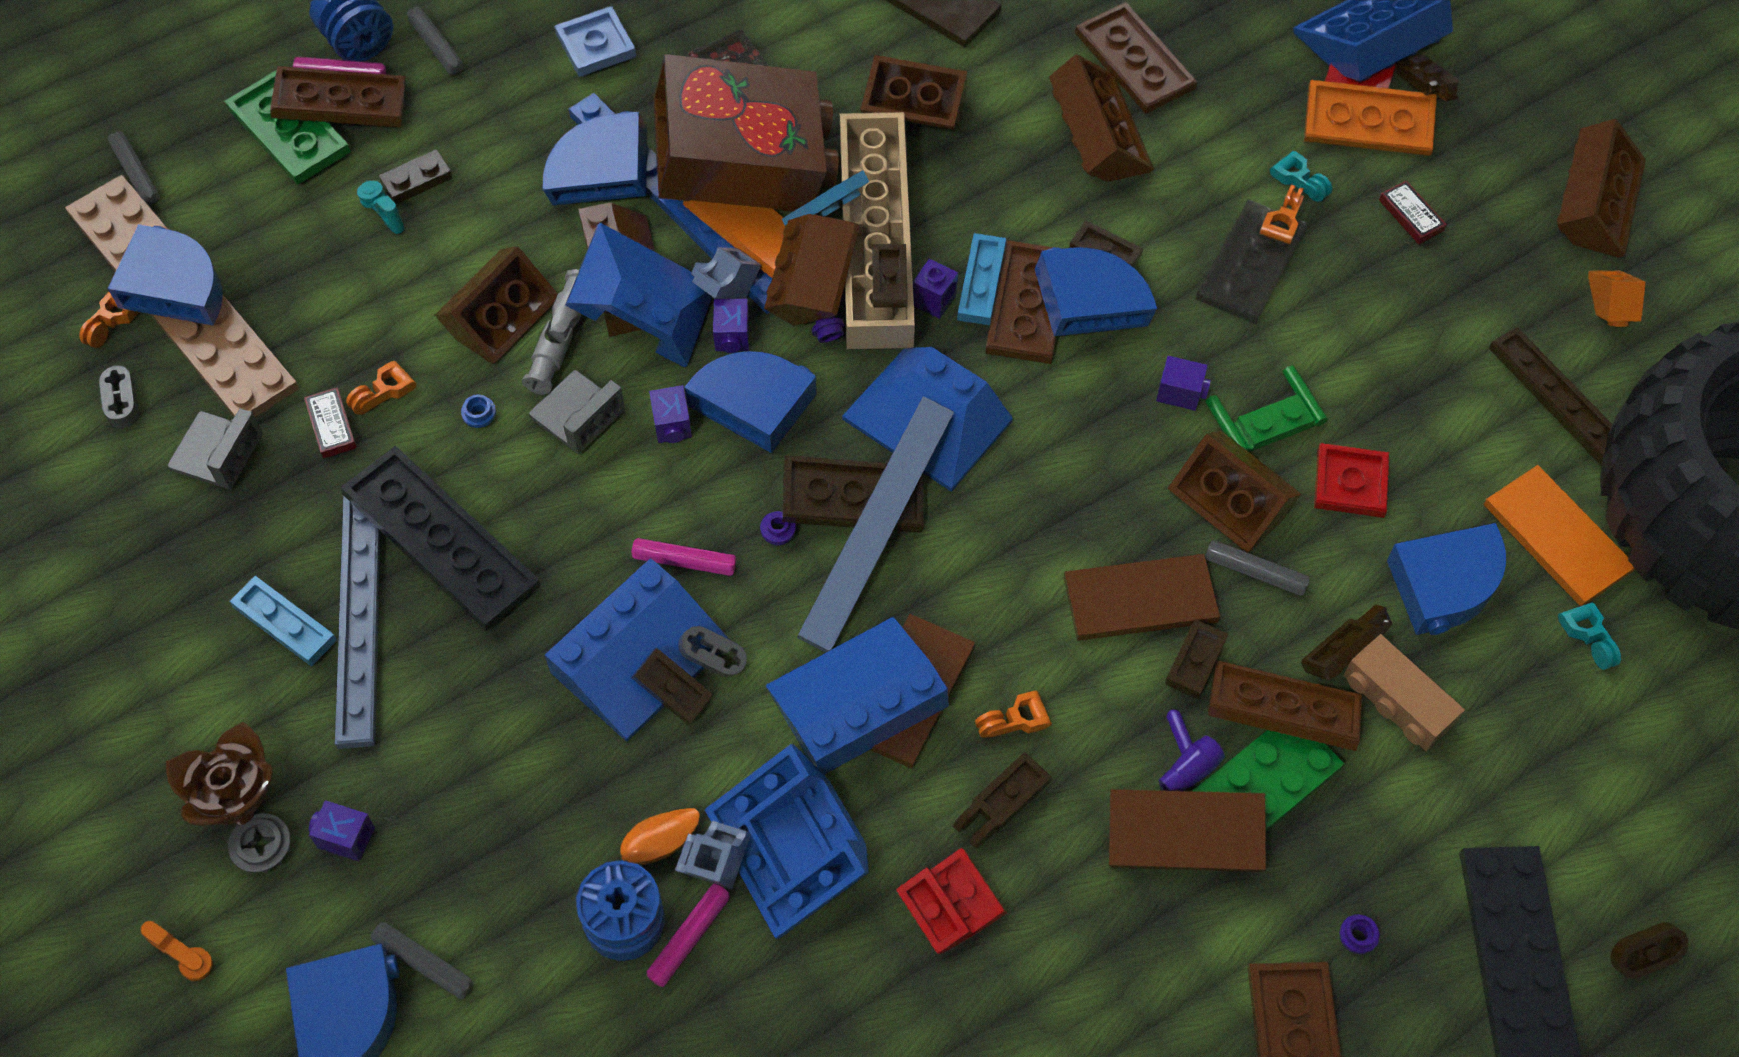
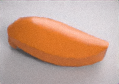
(659, 836)

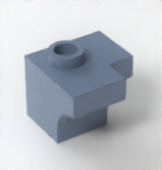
(727, 274)
(714, 855)

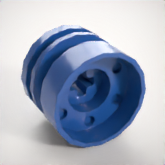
(353, 27)
(638, 923)

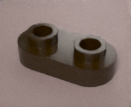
(1646, 953)

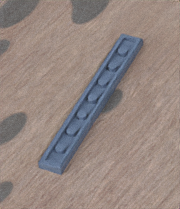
(875, 525)
(357, 631)

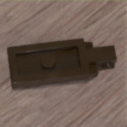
(1428, 77)
(1346, 642)

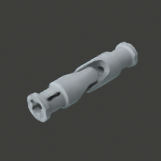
(547, 355)

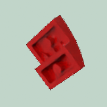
(951, 901)

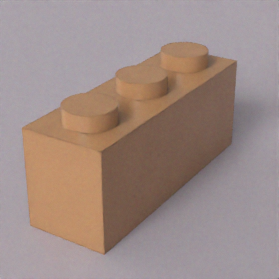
(1403, 693)

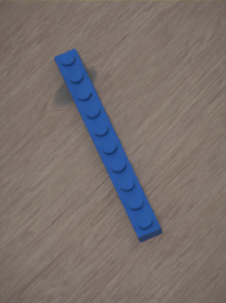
(693, 226)

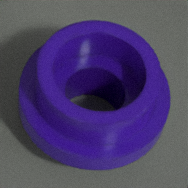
(828, 329)
(775, 536)
(1366, 926)

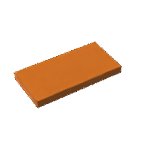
(1370, 117)
(748, 228)
(1559, 535)

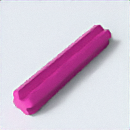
(339, 65)
(684, 556)
(688, 935)

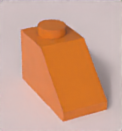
(1617, 296)

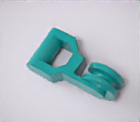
(1316, 187)
(372, 196)
(1604, 652)

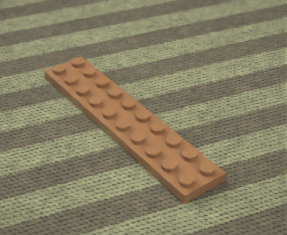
(224, 355)

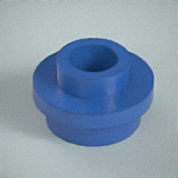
(478, 403)

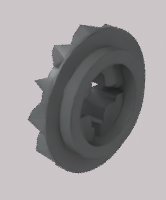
(246, 836)

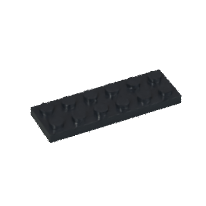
(440, 537)
(1518, 952)

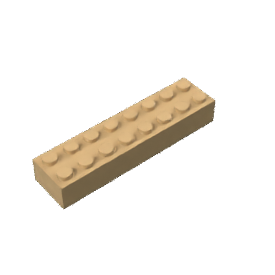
(882, 210)

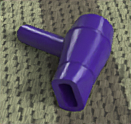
(1196, 758)

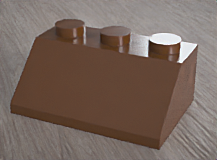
(920, 90)
(811, 268)
(498, 304)
(1234, 490)

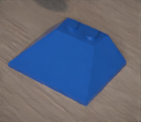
(641, 290)
(896, 393)
(799, 842)

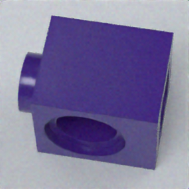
(934, 288)

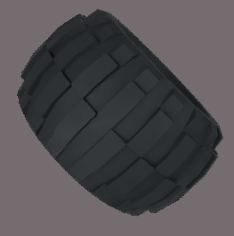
(1664, 479)

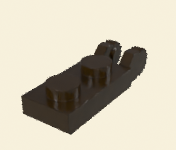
(1004, 798)

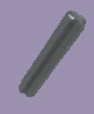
(435, 40)
(133, 167)
(1257, 567)
(422, 960)

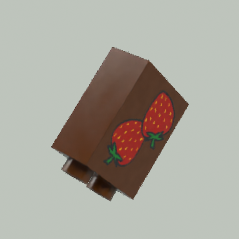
(741, 134)

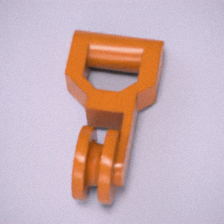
(1284, 215)
(95, 330)
(363, 399)
(993, 724)
(193, 962)

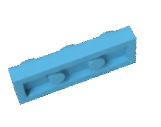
(827, 202)
(981, 279)
(283, 620)

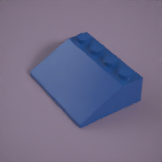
(1374, 34)
(618, 636)
(859, 695)

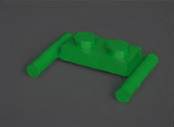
(1272, 421)

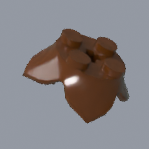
(223, 783)

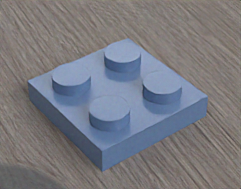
(595, 41)

